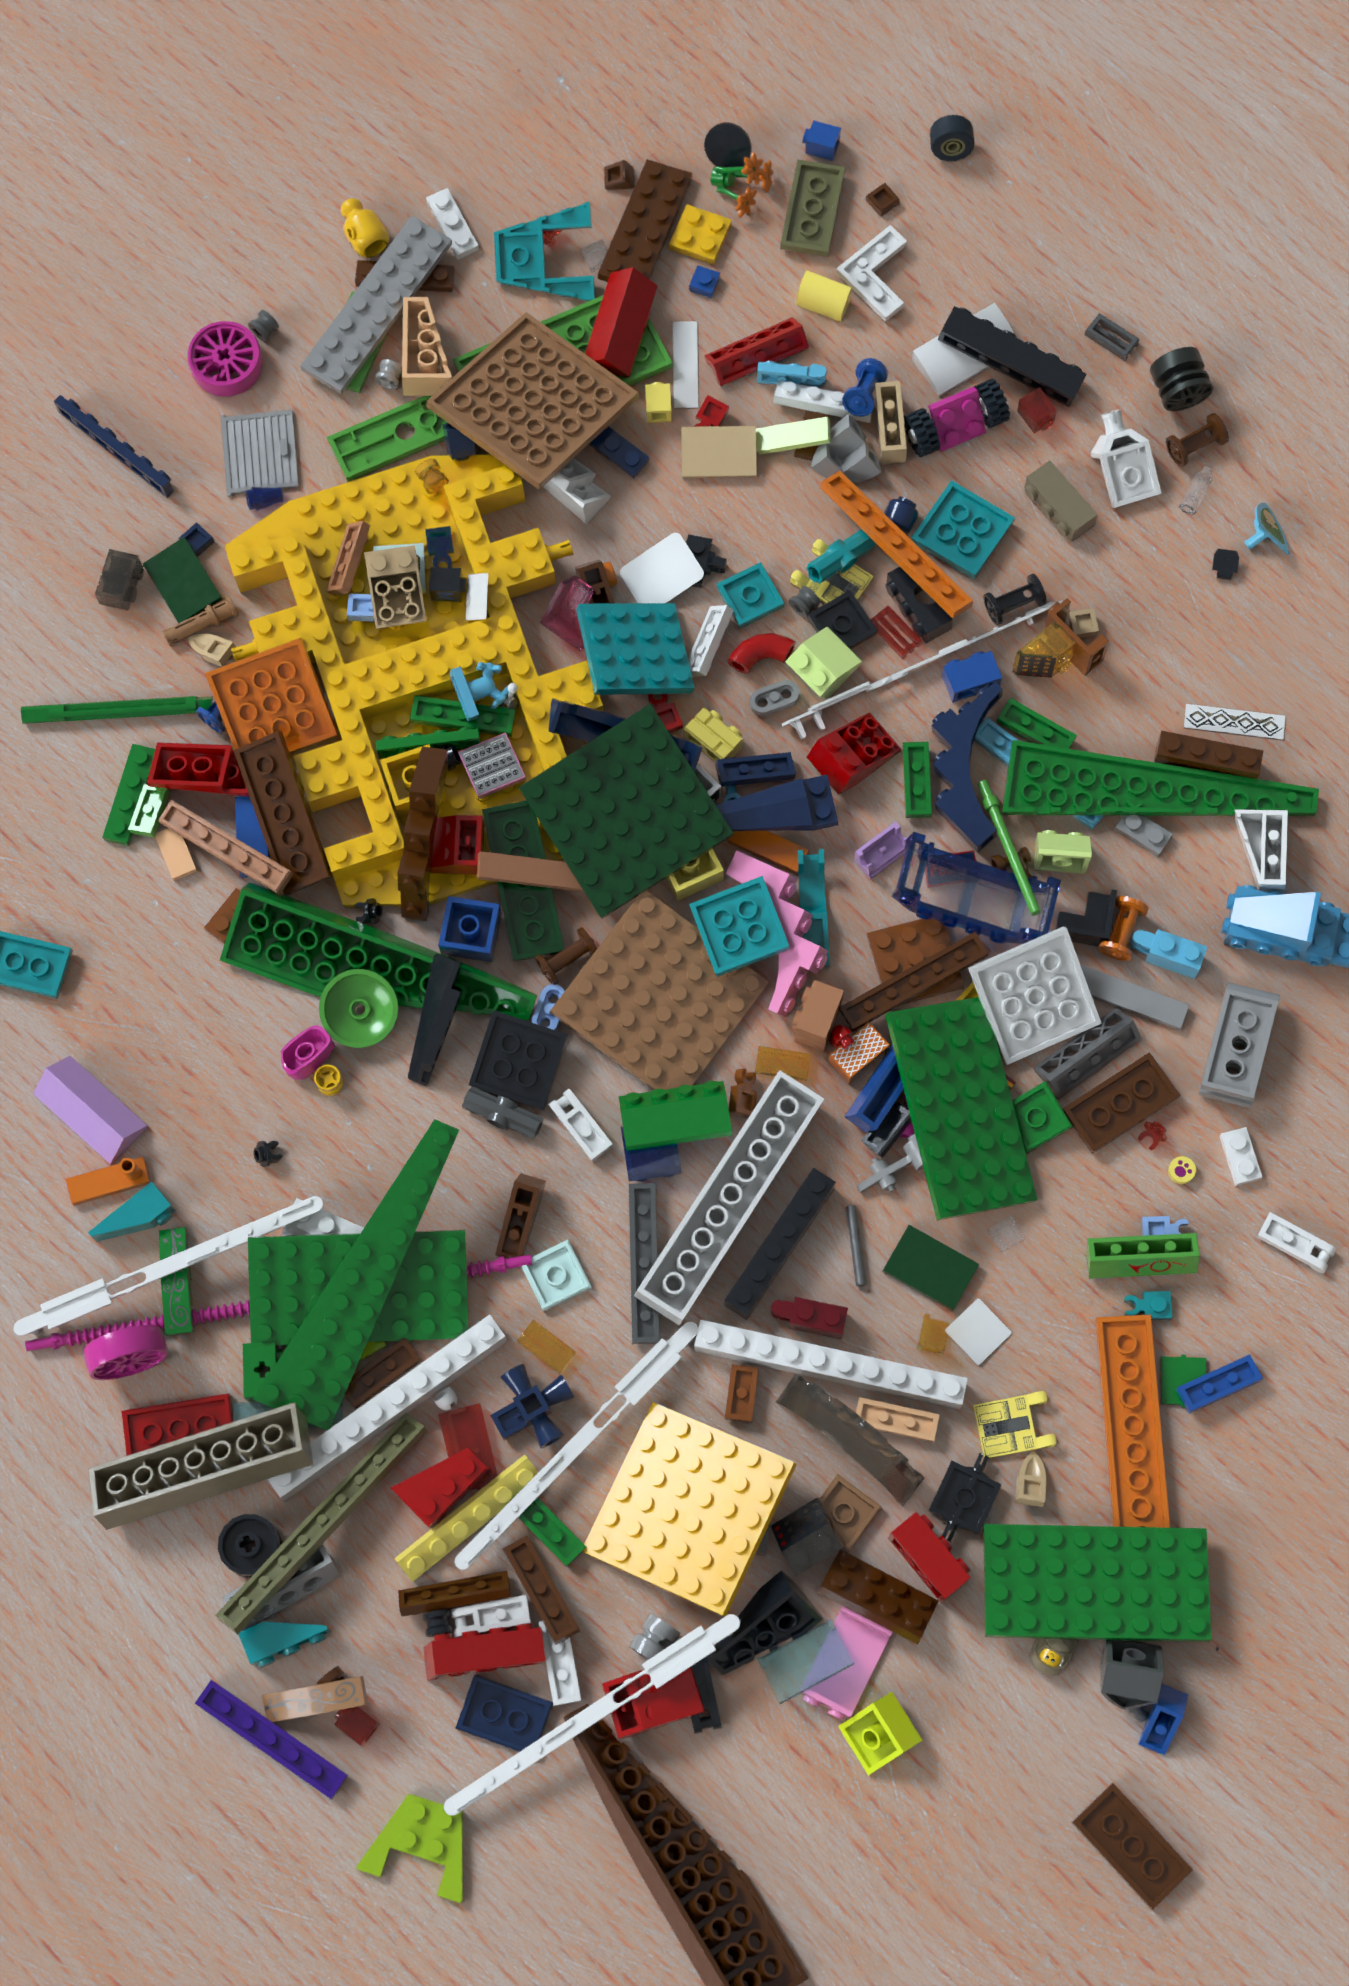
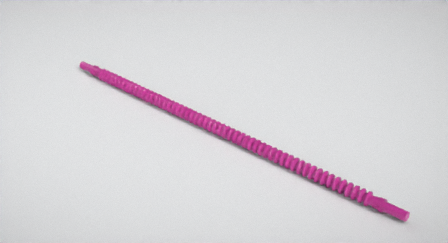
(58, 1340)

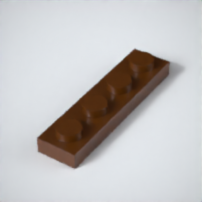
(439, 280)
(541, 1590)
(454, 1593)

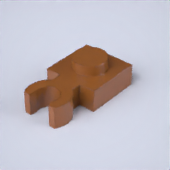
(742, 1096)

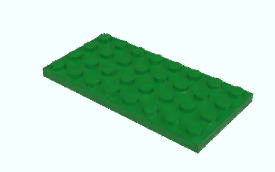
(960, 1108)
(422, 1304)
(1096, 1583)

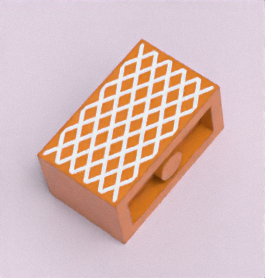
(866, 1048)

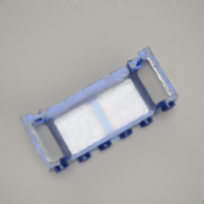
(971, 894)

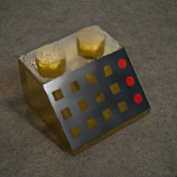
(1045, 654)

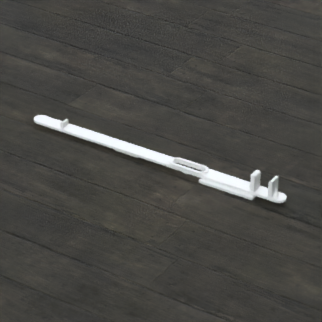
(816, 710)
(96, 1294)
(633, 1388)
(661, 1669)

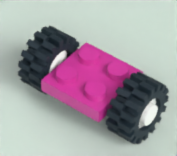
(957, 418)

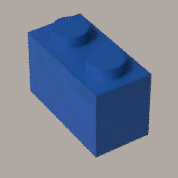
(970, 675)

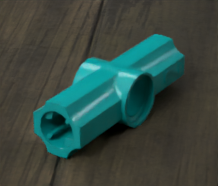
(840, 556)

